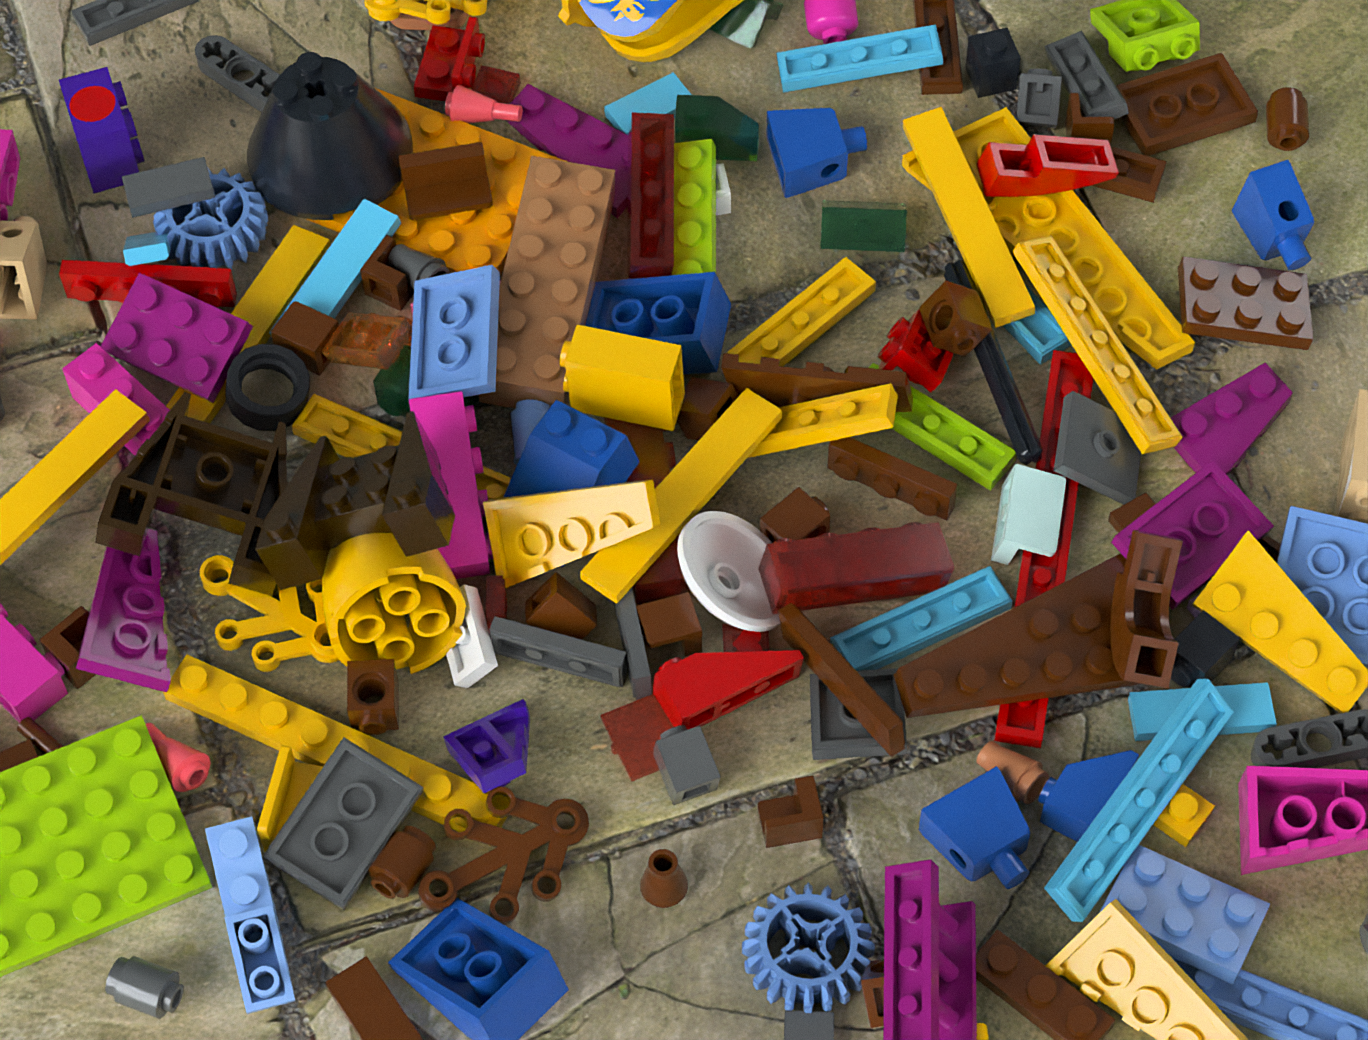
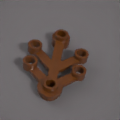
(512, 850)

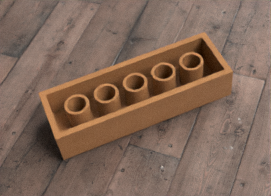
(549, 276)

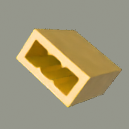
(624, 377)

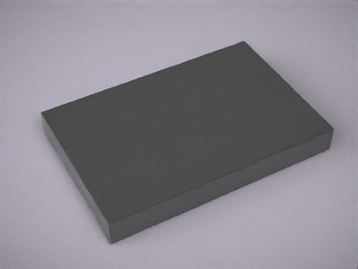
(343, 823)

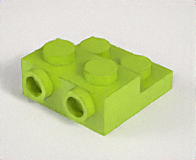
(1147, 32)

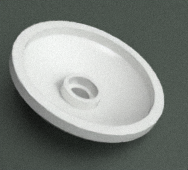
(721, 565)

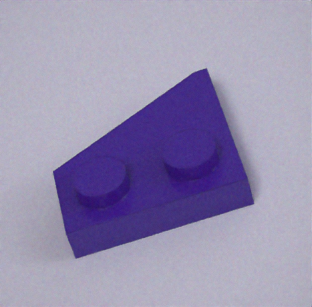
(493, 747)

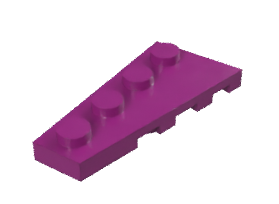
(574, 137)
(125, 620)

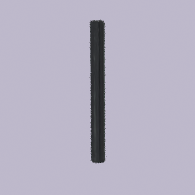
(1001, 381)

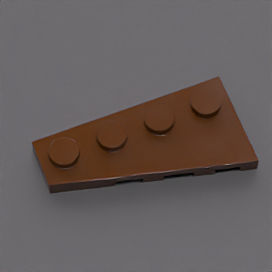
(796, 385)

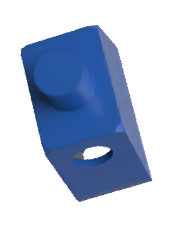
(810, 147)
(1275, 214)
(980, 829)

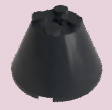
(326, 141)

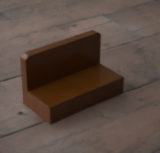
(445, 181)

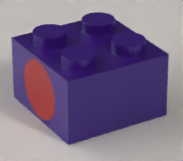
(102, 127)

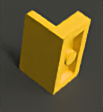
(286, 789)

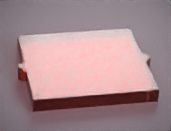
(634, 733)

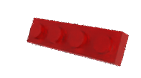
(114, 280)

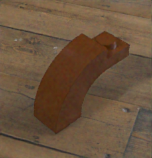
(1140, 610)

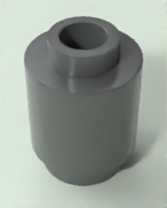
(144, 986)

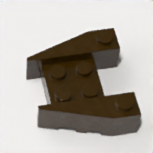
(204, 478)
(348, 497)

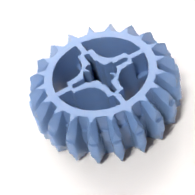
(210, 227)
(834, 924)

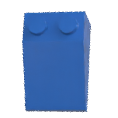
(668, 309)
(571, 453)
(480, 973)

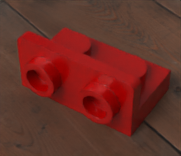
(449, 60)
(914, 353)

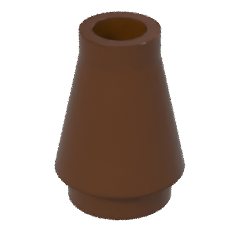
(663, 880)

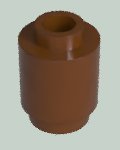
(1287, 119)
(402, 862)

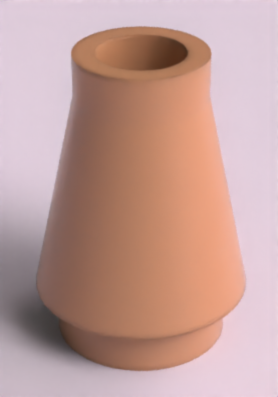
(1022, 774)

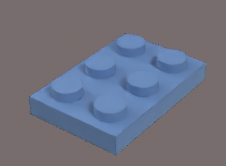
(455, 333)
(1189, 912)

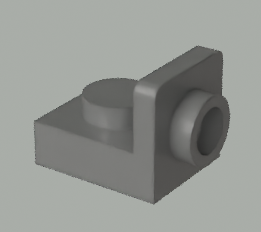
(1038, 98)

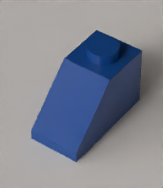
(1082, 792)

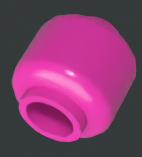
(831, 19)

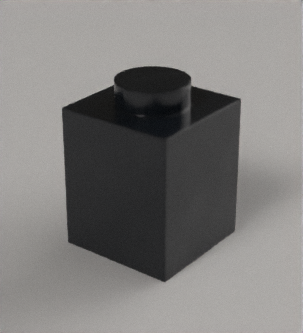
(992, 62)
(1203, 650)

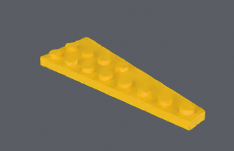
(1107, 274)

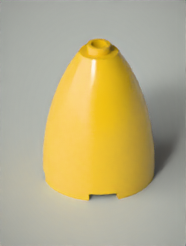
(370, 590)

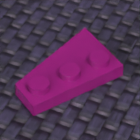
(1231, 419)

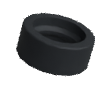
(272, 358)

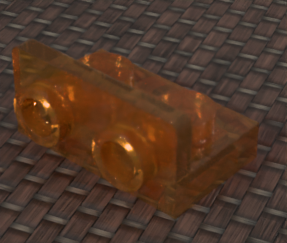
(368, 340)

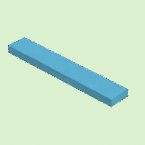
(1139, 800)

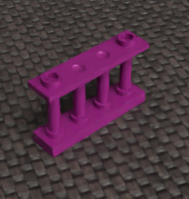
(927, 958)

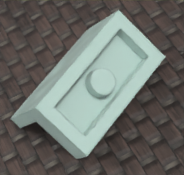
(1028, 513)

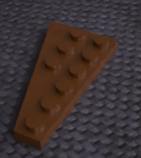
(1030, 653)

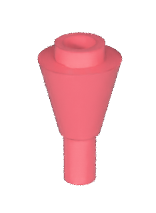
(475, 107)
(183, 765)

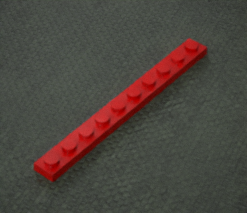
(1025, 721)

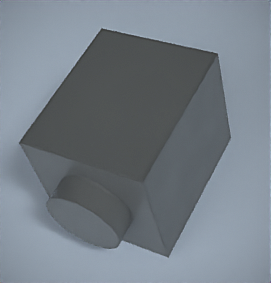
(686, 763)

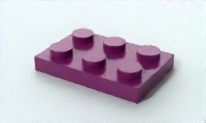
(176, 337)
(1209, 519)

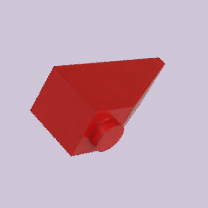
(715, 683)

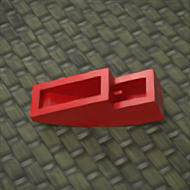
(1045, 166)

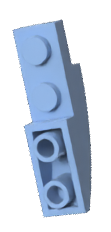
(250, 915)

